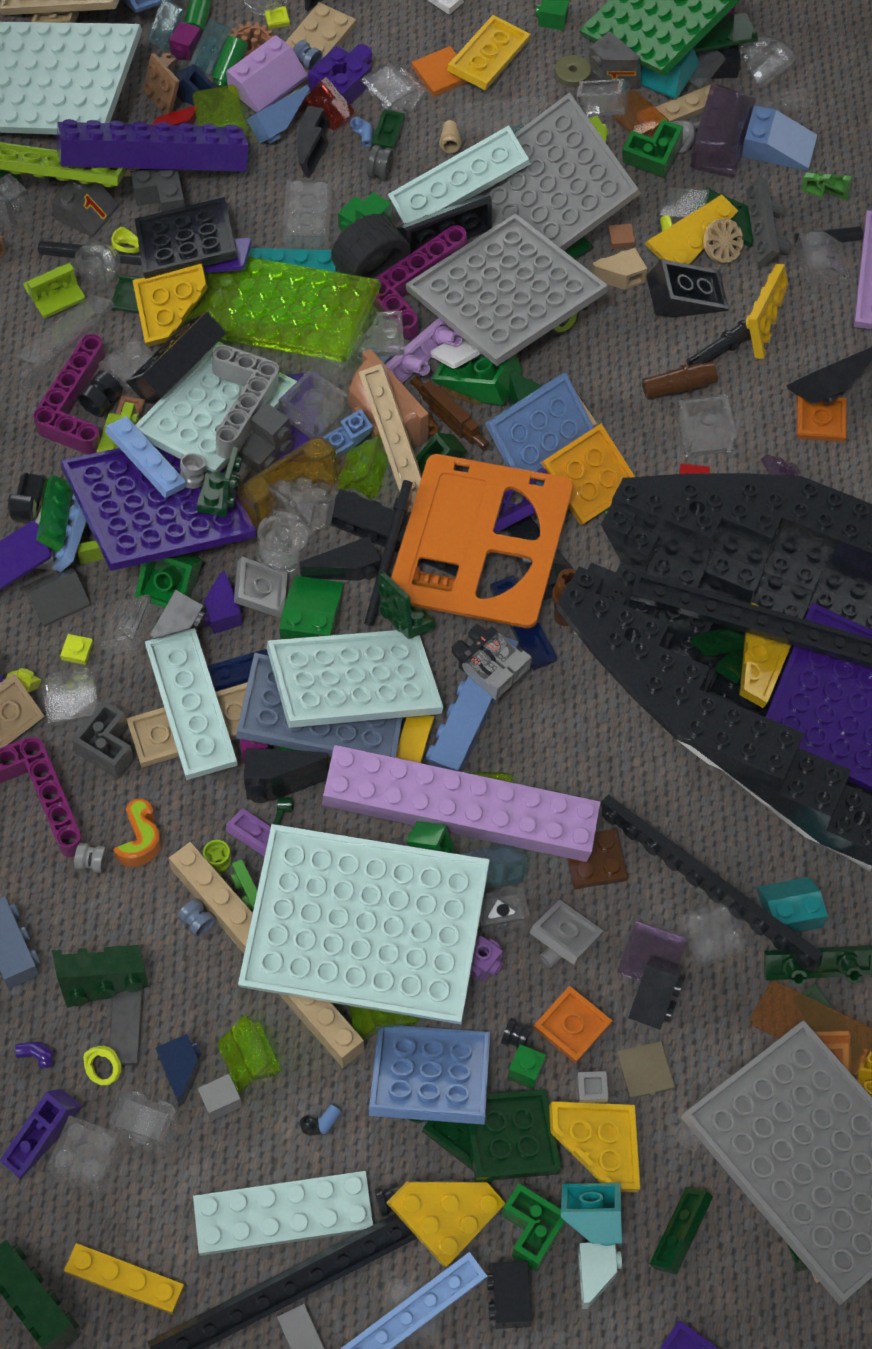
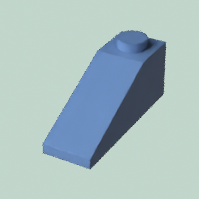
(277, 117)

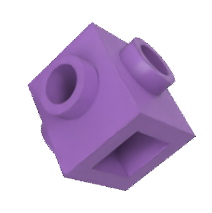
(490, 964)

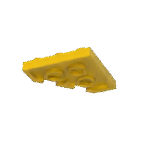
(168, 301)
(600, 1139)
(445, 1213)

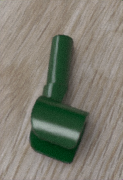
(284, 804)

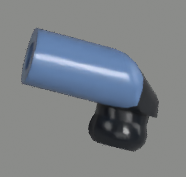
(321, 1125)

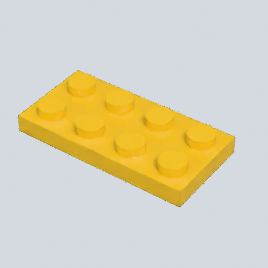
(488, 52)

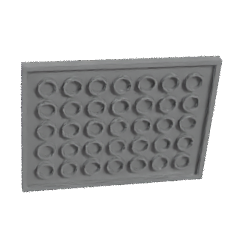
(801, 1149)

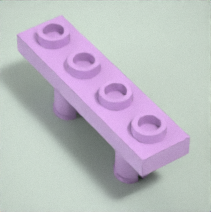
(419, 350)

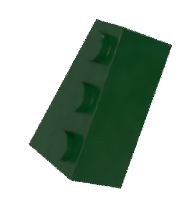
(99, 975)

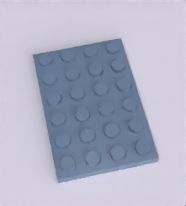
(265, 722)

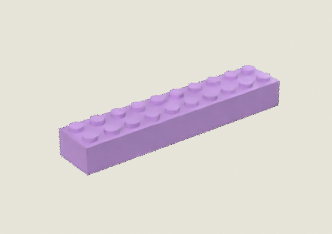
(462, 802)

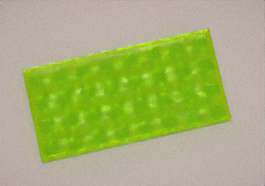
(289, 307)

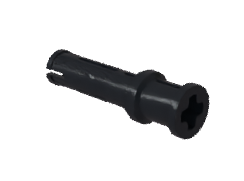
(729, 341)

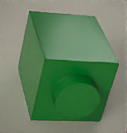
(552, 14)
(526, 1067)

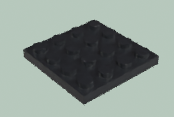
(185, 237)

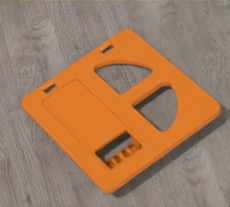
(456, 525)

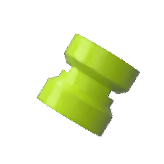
(216, 851)

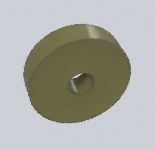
(572, 63)

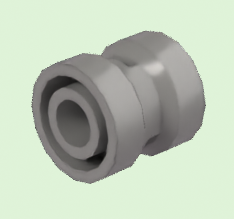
(192, 470)
(90, 857)

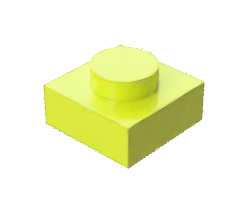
(76, 649)
(27, 679)

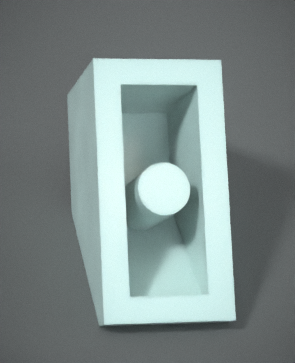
(597, 1270)

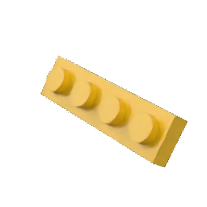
(124, 1278)

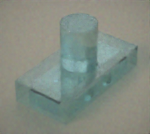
(165, 24)

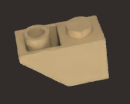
(621, 270)

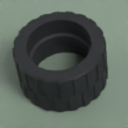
(369, 247)

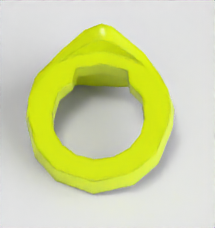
(124, 236)
(102, 1051)

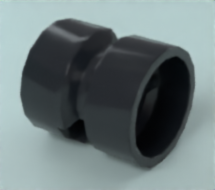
(100, 393)

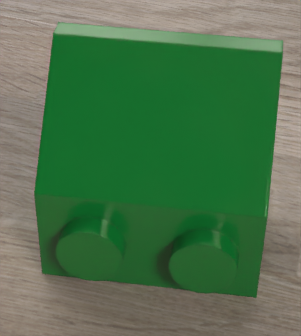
(164, 576)

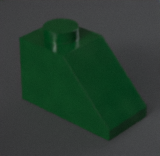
(440, 444)

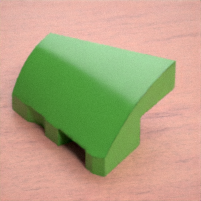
(820, 183)

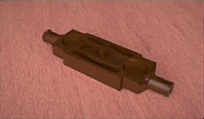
(450, 412)

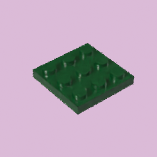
(514, 1138)

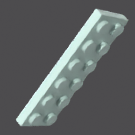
(461, 176)
(191, 704)
(282, 1213)

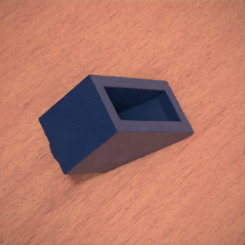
(191, 80)
(180, 1065)

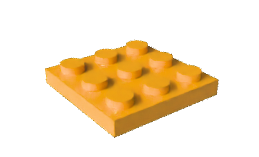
(594, 469)

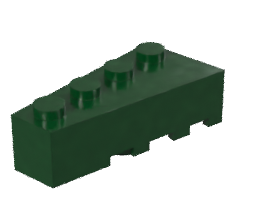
(32, 1303)

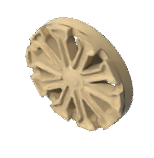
(723, 240)

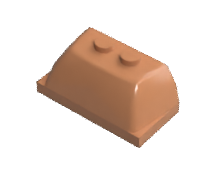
(412, 413)

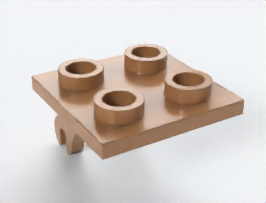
(161, 83)

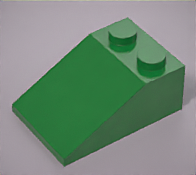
(479, 378)
(311, 608)

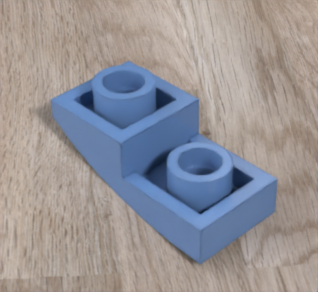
(350, 434)

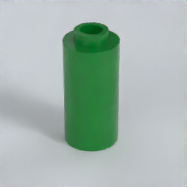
(198, 13)
(231, 54)

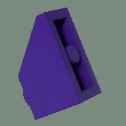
(219, 605)

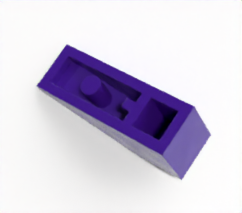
(40, 1131)

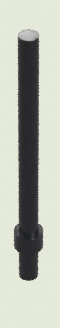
(401, 507)

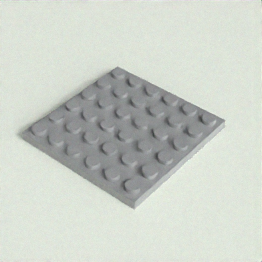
(570, 179)
(506, 289)

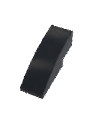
(312, 138)

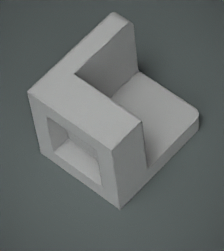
(591, 1087)
(220, 1097)

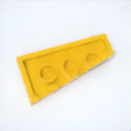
(685, 238)
(766, 309)
(761, 667)

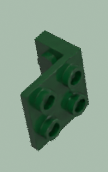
(218, 488)
(398, 610)

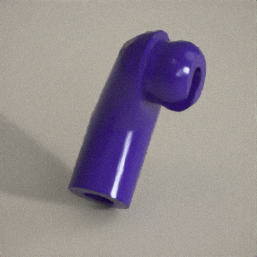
(37, 1050)

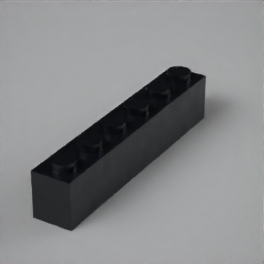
(372, 519)

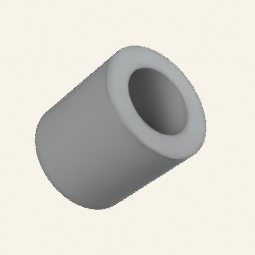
(550, 957)

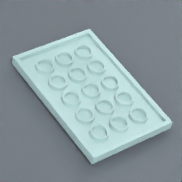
(194, 409)
(353, 678)

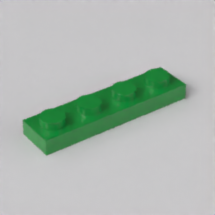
(54, 513)

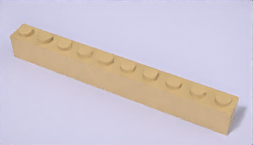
(235, 919)

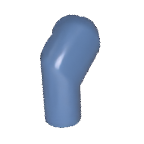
(364, 129)

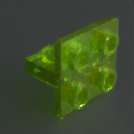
(364, 468)
(248, 1053)

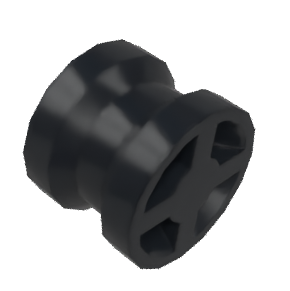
(516, 1033)
(383, 1196)

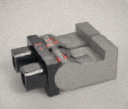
(491, 660)

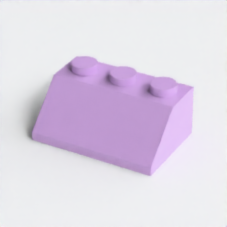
(266, 74)

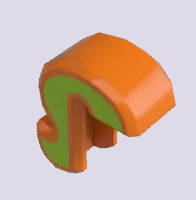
(148, 837)

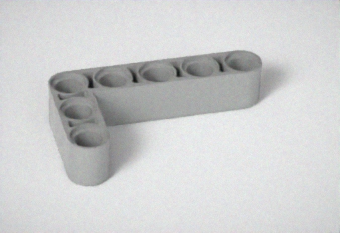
(260, 383)

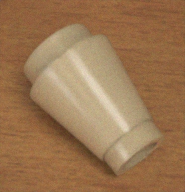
(450, 138)

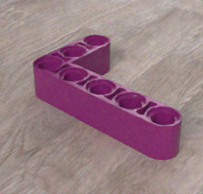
(407, 270)
(56, 416)
(44, 787)

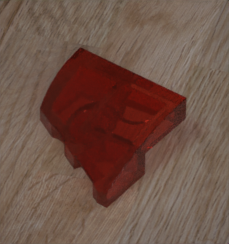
(330, 99)

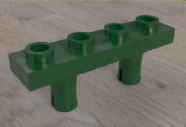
(836, 962)

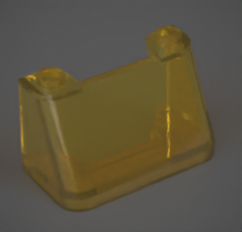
(311, 460)

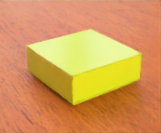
(278, 18)

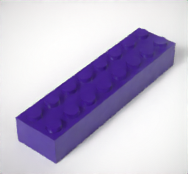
(151, 146)

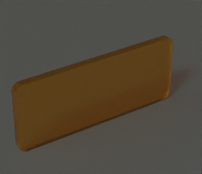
(784, 1008)

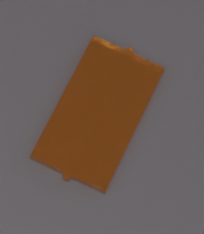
(640, 115)

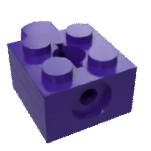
(343, 71)

